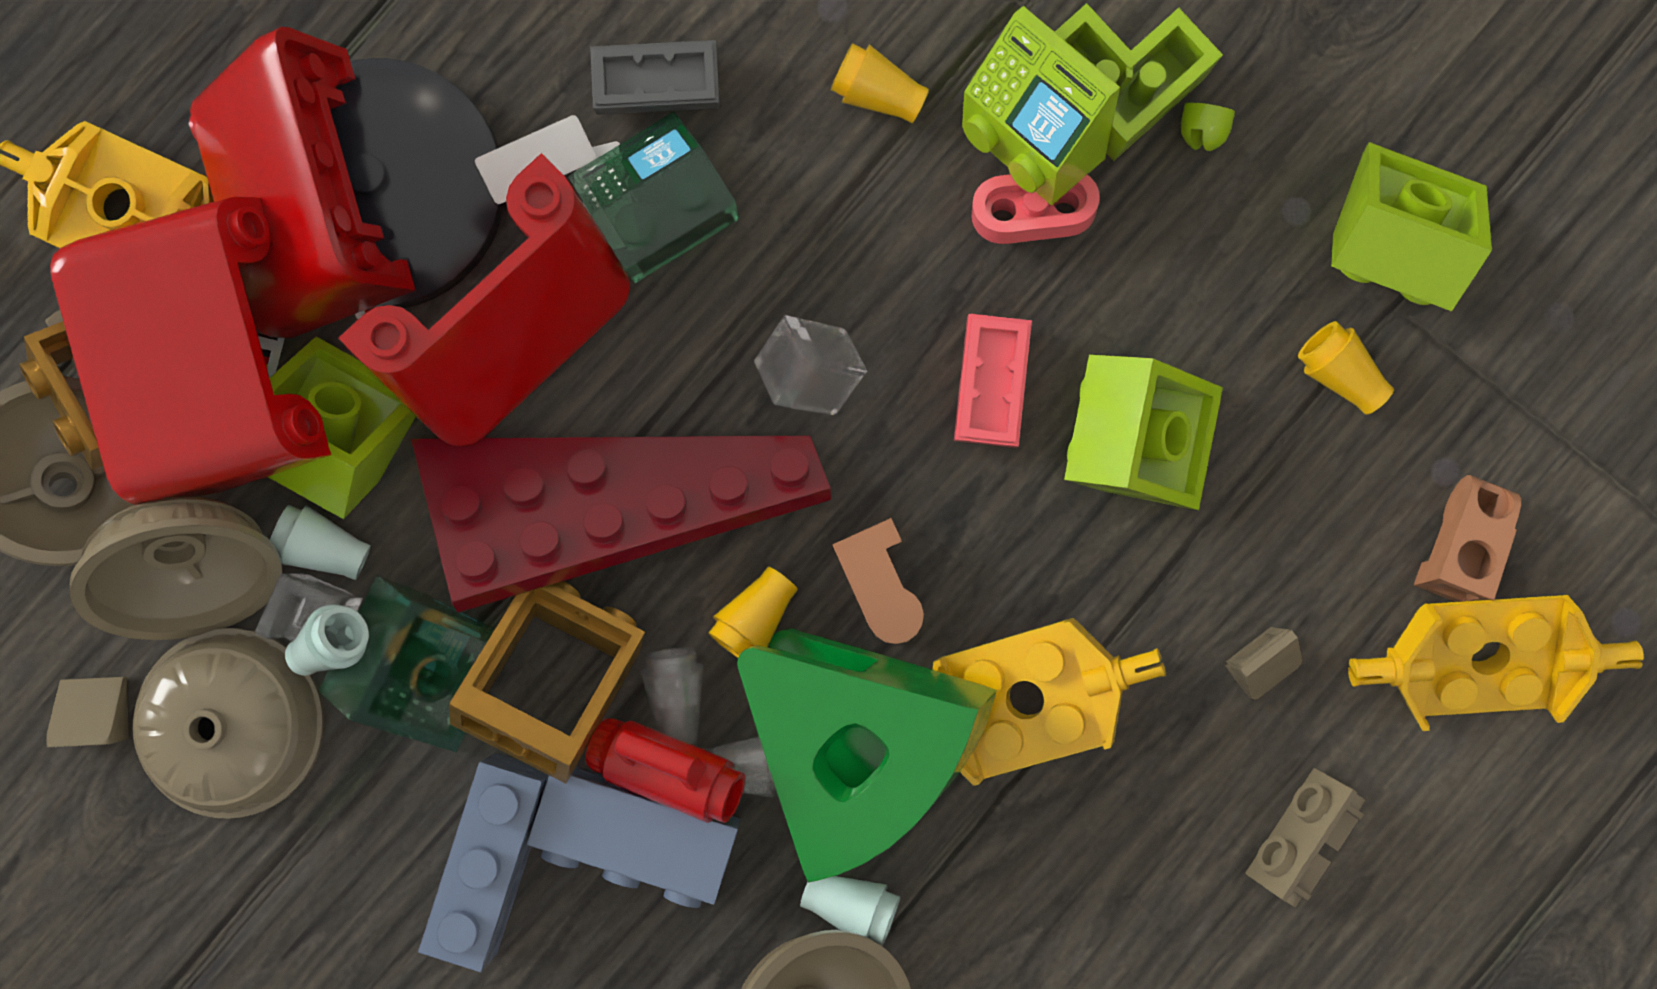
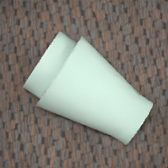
(317, 544)
(328, 641)
(853, 905)

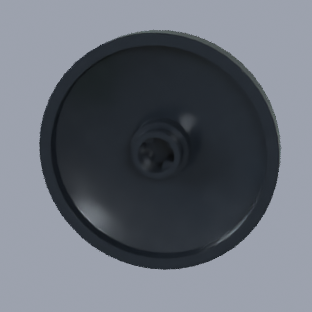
(414, 171)

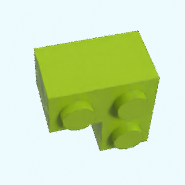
(1150, 75)

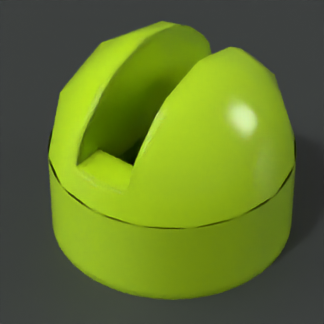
(1206, 125)

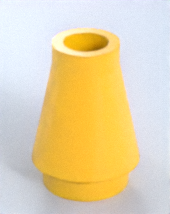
(876, 84)
(1344, 366)
(754, 613)

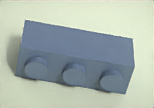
(632, 838)
(485, 864)

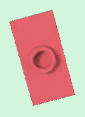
(992, 380)

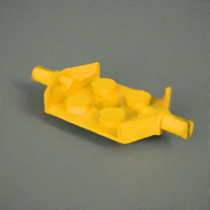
(87, 165)
(1541, 663)
(1079, 689)

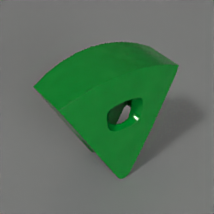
(856, 742)

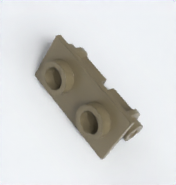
(1318, 814)

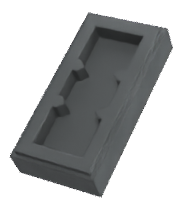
(655, 77)

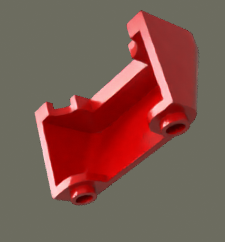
(273, 138)
(510, 326)
(177, 355)

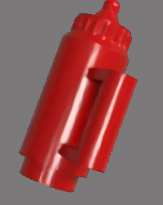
(666, 770)

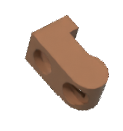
(1472, 542)
(888, 608)

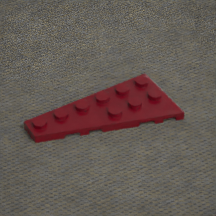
(560, 508)

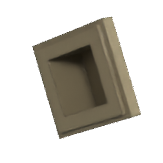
(1265, 661)
(89, 712)

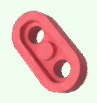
(1031, 214)

